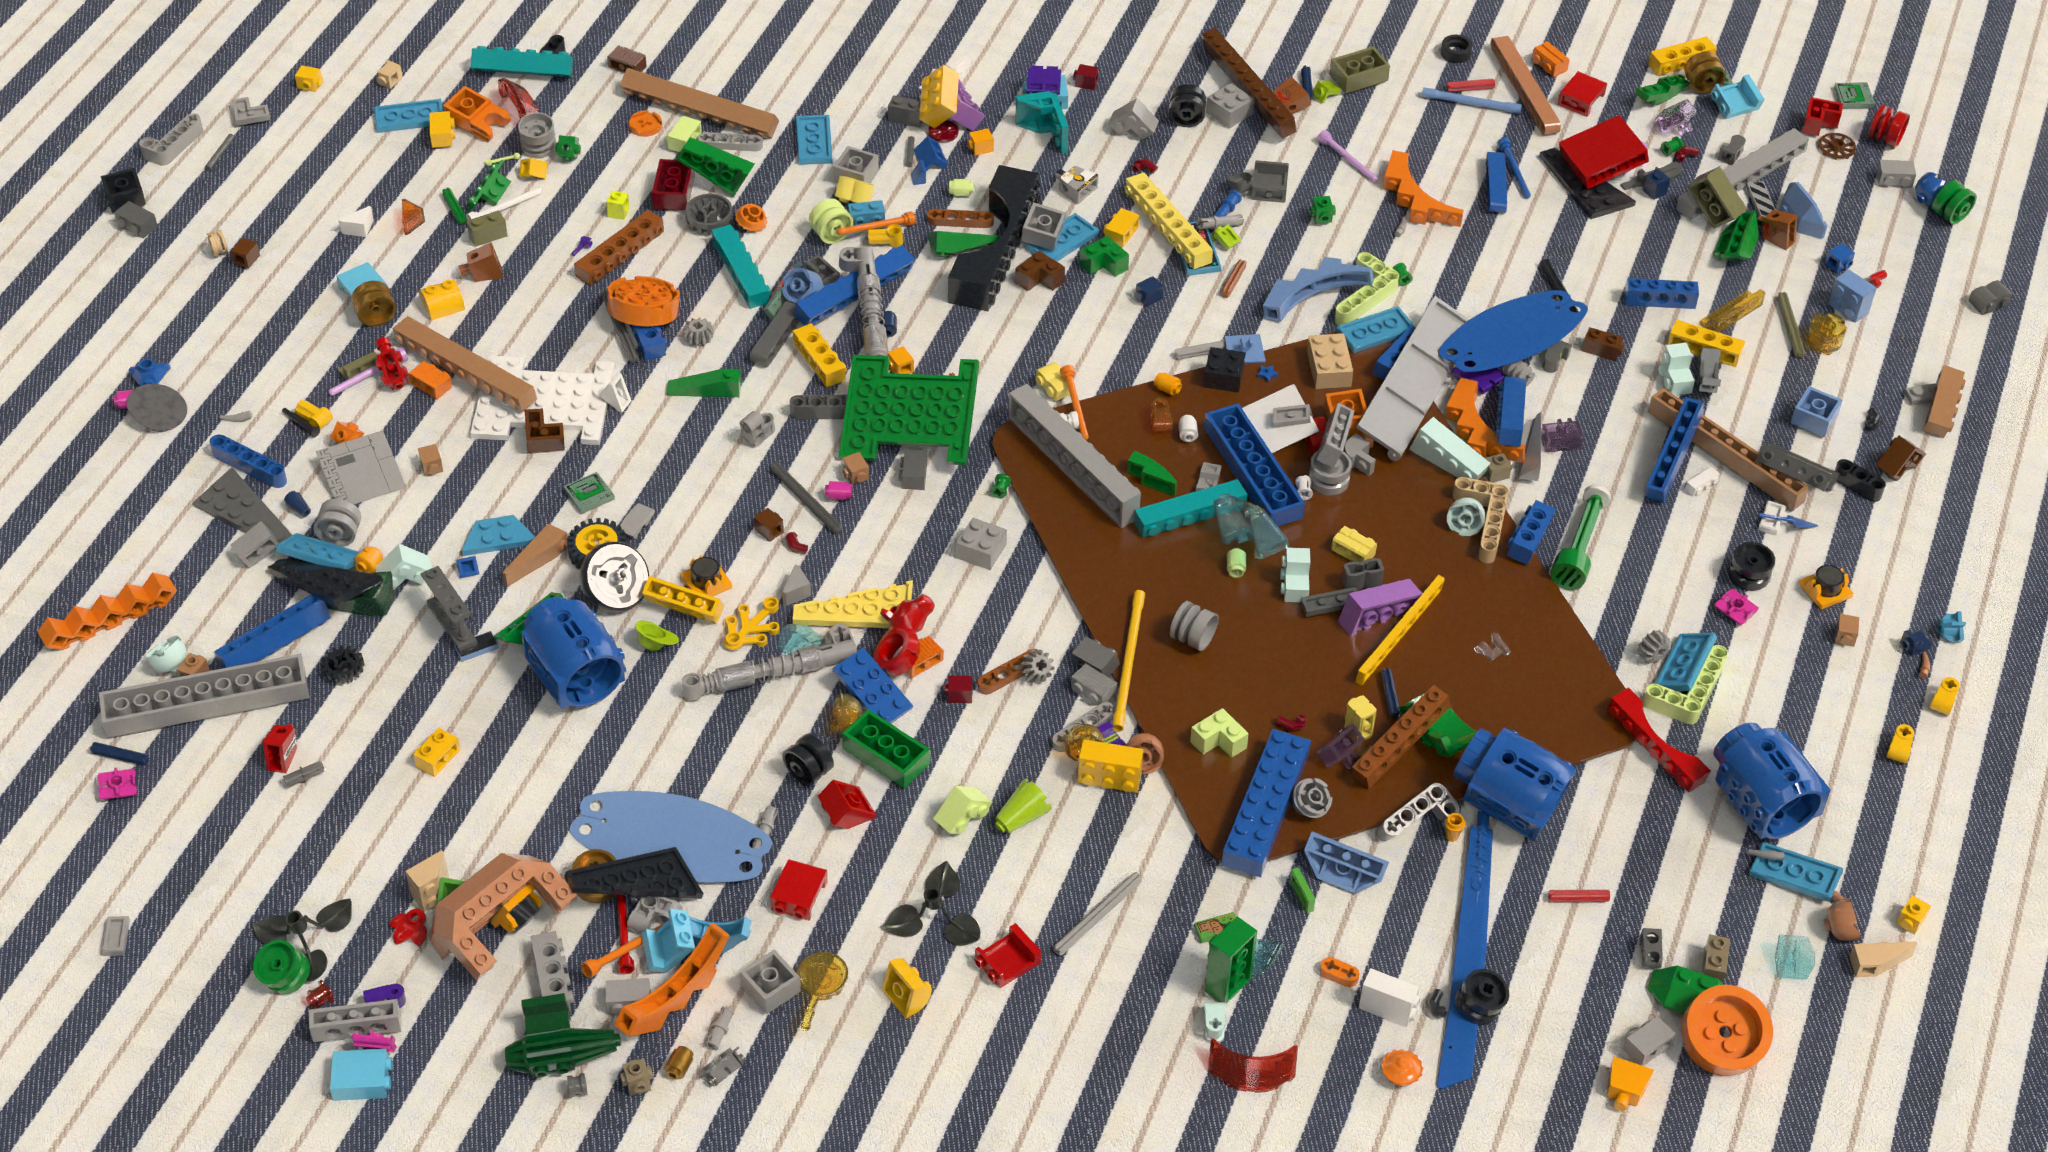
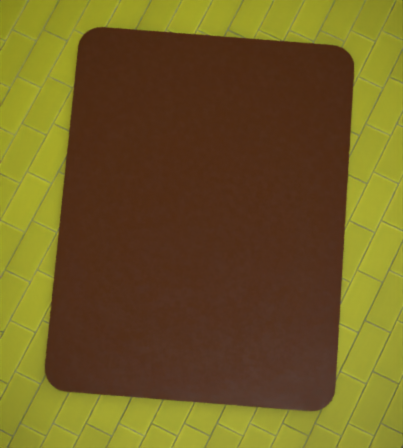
(1267, 651)

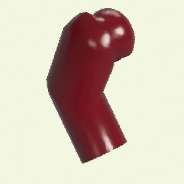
(1684, 151)
(1144, 164)
(793, 543)
(1292, 725)

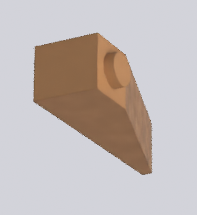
(540, 551)

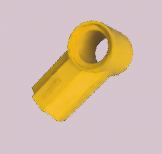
(892, 236)
(315, 416)

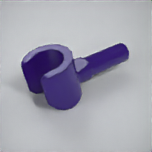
(584, 241)

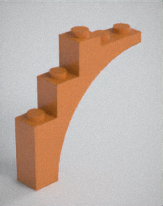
(1410, 195)
(1471, 426)
(673, 995)

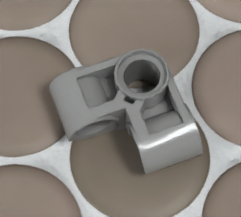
(757, 427)
(651, 910)

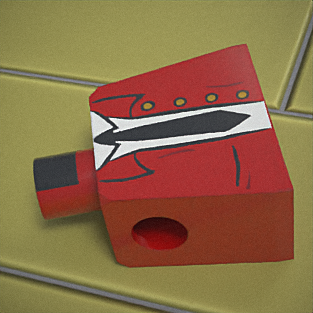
(280, 748)

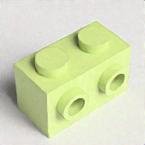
(682, 131)

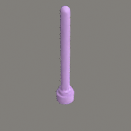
(1326, 138)
(361, 376)

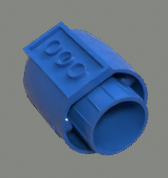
(572, 652)
(1513, 780)
(1769, 780)

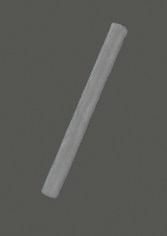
(1097, 913)

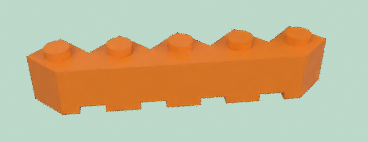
(107, 612)

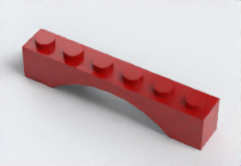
(1684, 768)

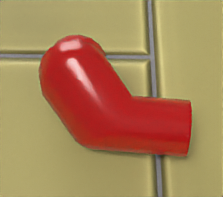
(1875, 278)

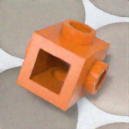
(345, 432)

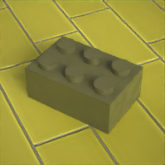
(1359, 69)
(1716, 197)

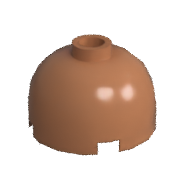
(1152, 753)
(1842, 921)

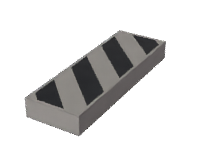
(1760, 198)

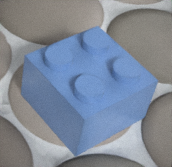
(1852, 295)
(1816, 411)

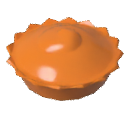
(751, 217)
(1402, 1067)

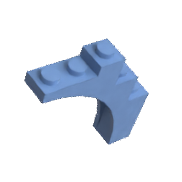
(1308, 282)

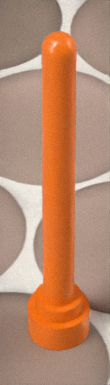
(907, 219)
(1067, 373)
(591, 967)

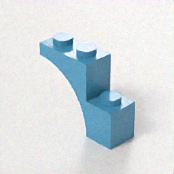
(738, 931)

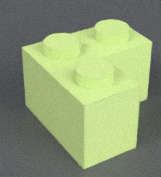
(1219, 730)
(960, 807)

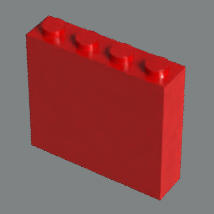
(1603, 151)

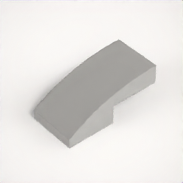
(1208, 476)
(636, 519)

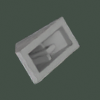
(796, 587)

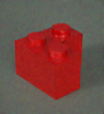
(1821, 113)

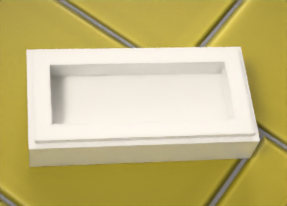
(1771, 525)

